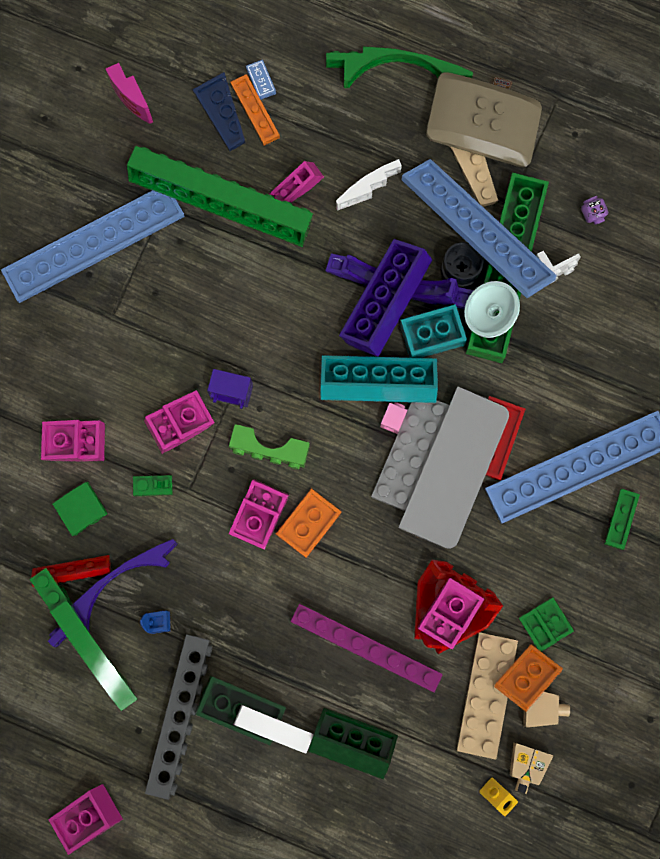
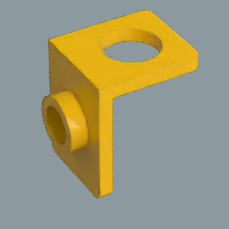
(498, 796)

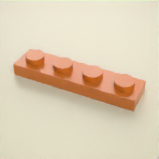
(255, 110)

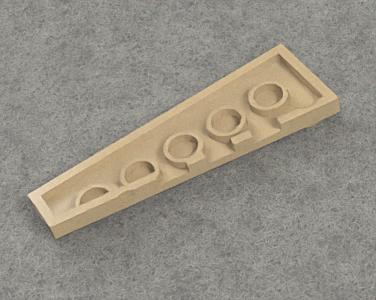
(477, 175)

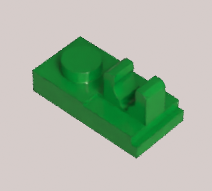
(152, 485)

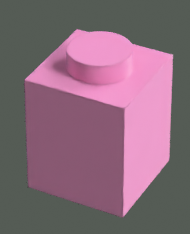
(394, 417)

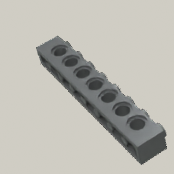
(155, 785)

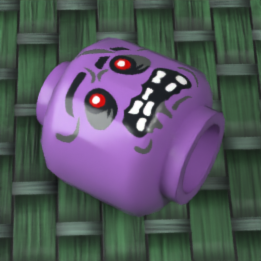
(594, 210)

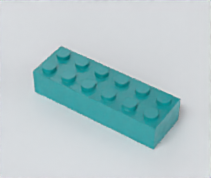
(379, 379)

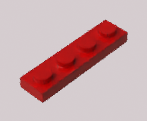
(78, 569)

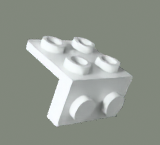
(564, 267)

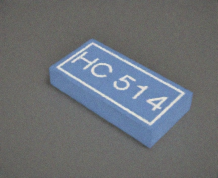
(261, 79)

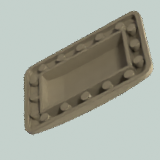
(484, 119)

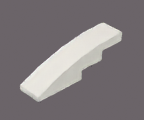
(363, 188)
(273, 729)

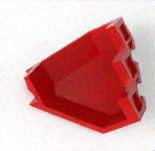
(429, 587)

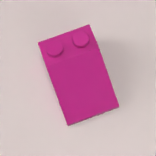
(85, 819)

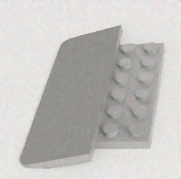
(441, 464)

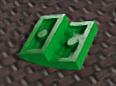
(80, 508)
(546, 624)

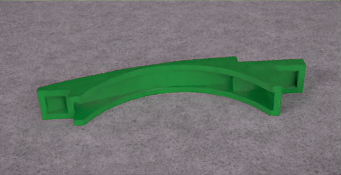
(357, 63)
(79, 636)

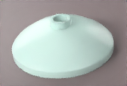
(484, 304)

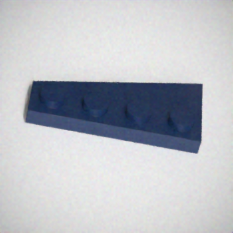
(220, 109)

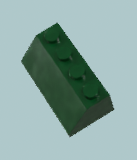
(353, 743)

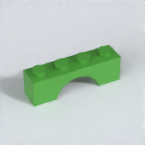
(292, 453)

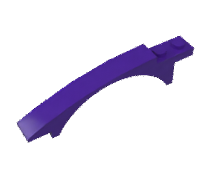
(432, 292)
(85, 603)

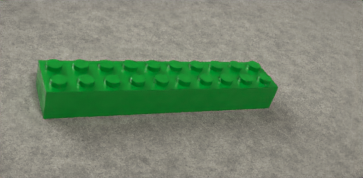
(219, 196)
(521, 218)

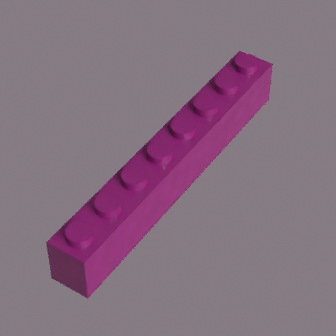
(366, 648)

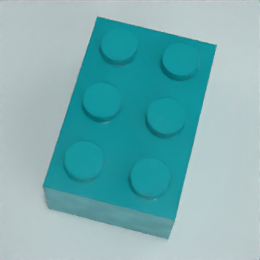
(433, 332)

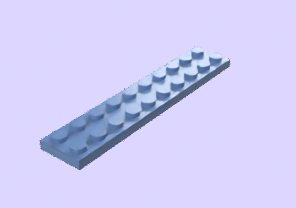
(479, 228)
(91, 244)
(575, 468)

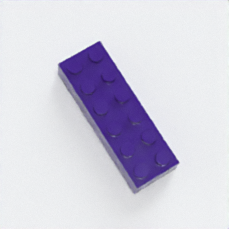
(386, 297)

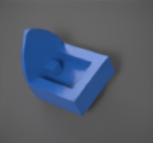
(156, 622)

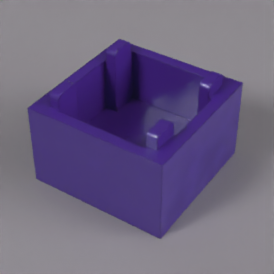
(230, 388)

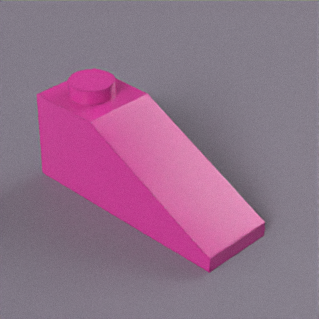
(298, 182)

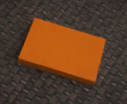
(308, 523)
(528, 677)

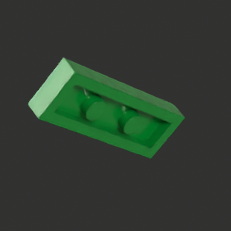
(621, 519)

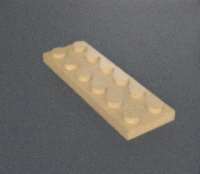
(484, 703)

